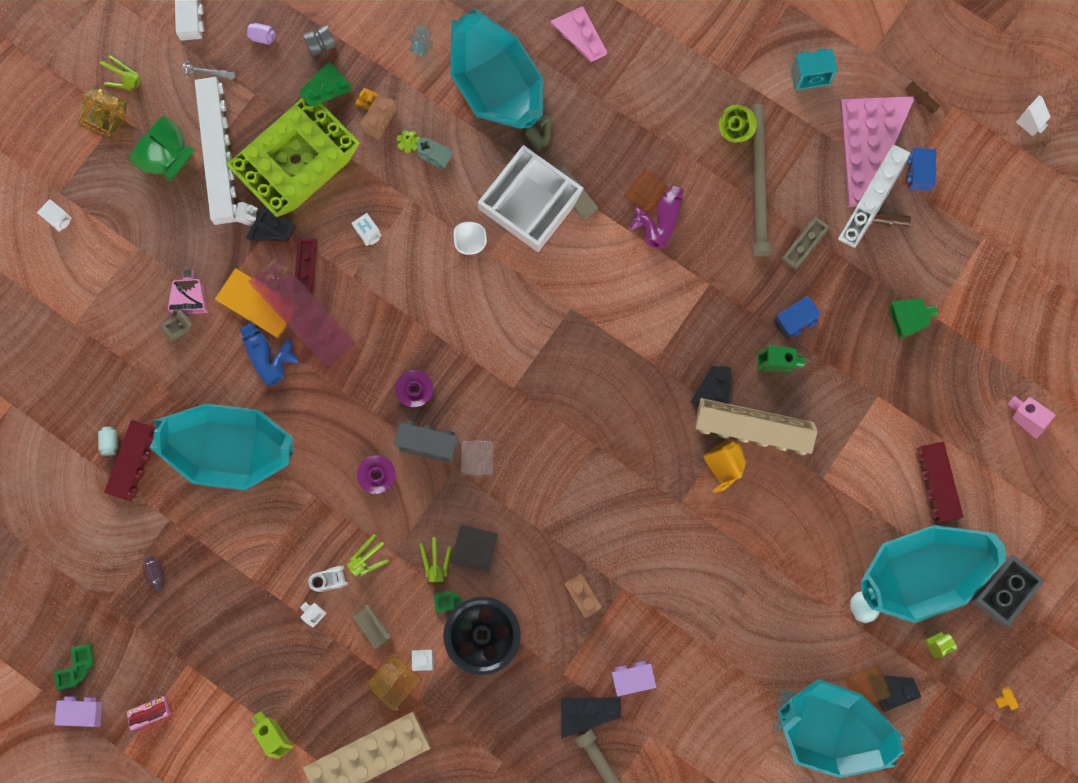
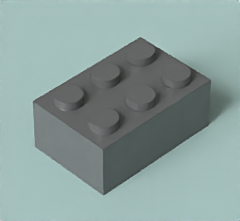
(427, 442)
(1007, 591)

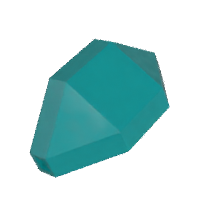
(495, 72)
(222, 445)
(931, 571)
(838, 731)

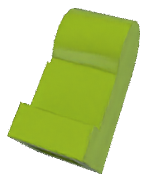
(940, 644)

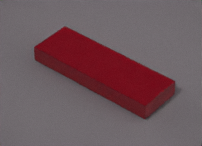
(306, 262)

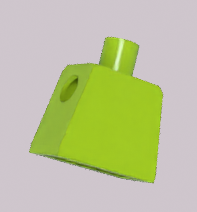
(270, 736)

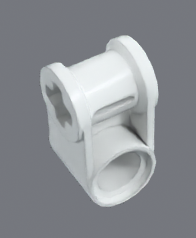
(329, 579)

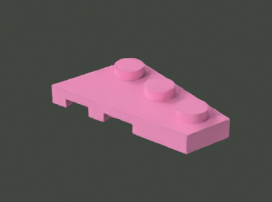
(581, 33)

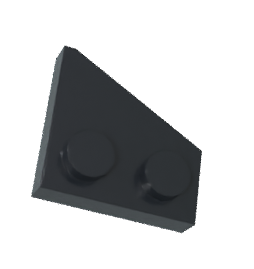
(271, 228)
(714, 386)
(901, 692)

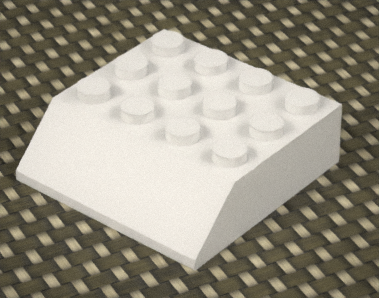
(530, 198)

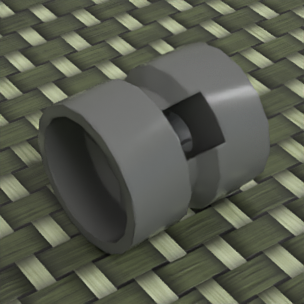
(319, 40)

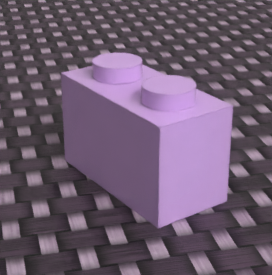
(633, 679)
(78, 713)

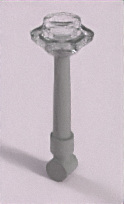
(188, 69)

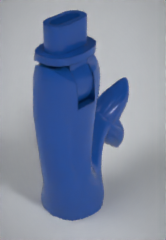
(259, 354)

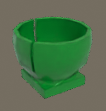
(162, 151)

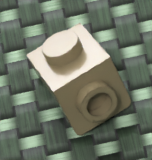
(176, 326)

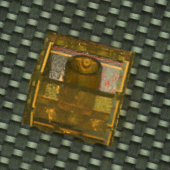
(101, 112)

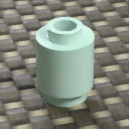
(108, 441)

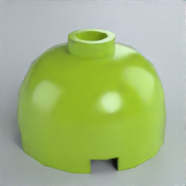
(738, 123)

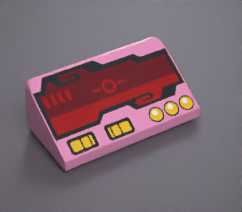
(148, 713)

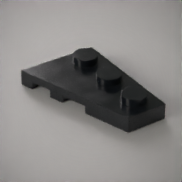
(587, 713)

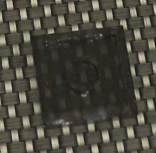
(474, 548)

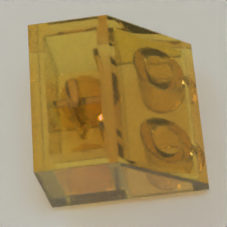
(393, 682)

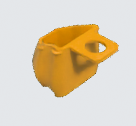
(726, 463)

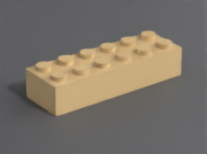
(756, 426)
(372, 753)

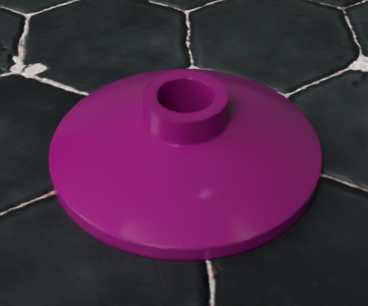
(413, 379)
(366, 473)

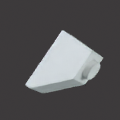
(1035, 117)

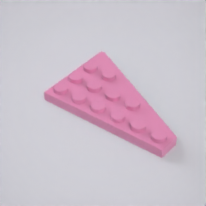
(869, 132)

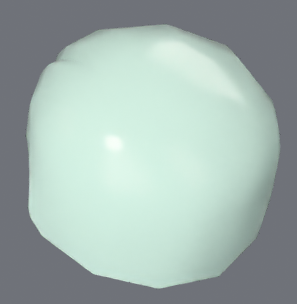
(861, 609)

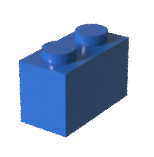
(921, 169)
(797, 317)

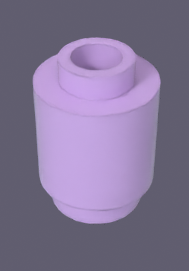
(261, 33)

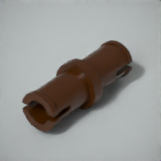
(922, 97)
(892, 219)

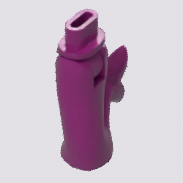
(667, 215)

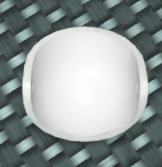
(469, 238)

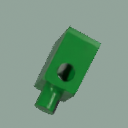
(910, 316)
(779, 359)

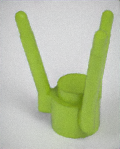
(130, 78)
(358, 564)
(435, 572)

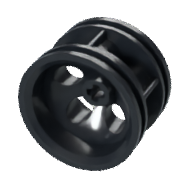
(477, 663)

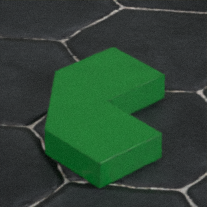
(446, 603)
(82, 663)

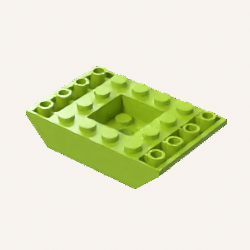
(301, 132)

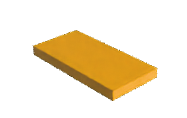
(246, 302)

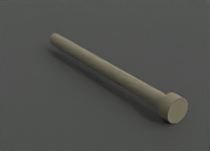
(761, 247)
(587, 741)

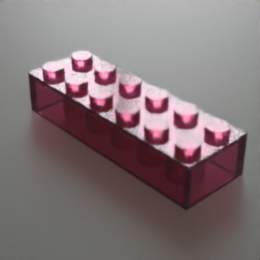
(302, 312)

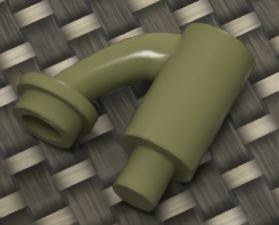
(539, 143)

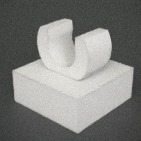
(246, 214)
(312, 614)

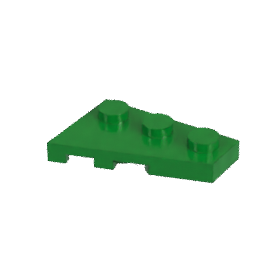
(325, 86)

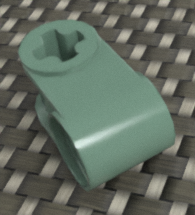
(435, 154)

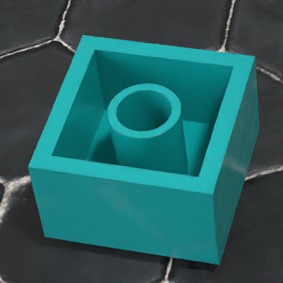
(814, 69)

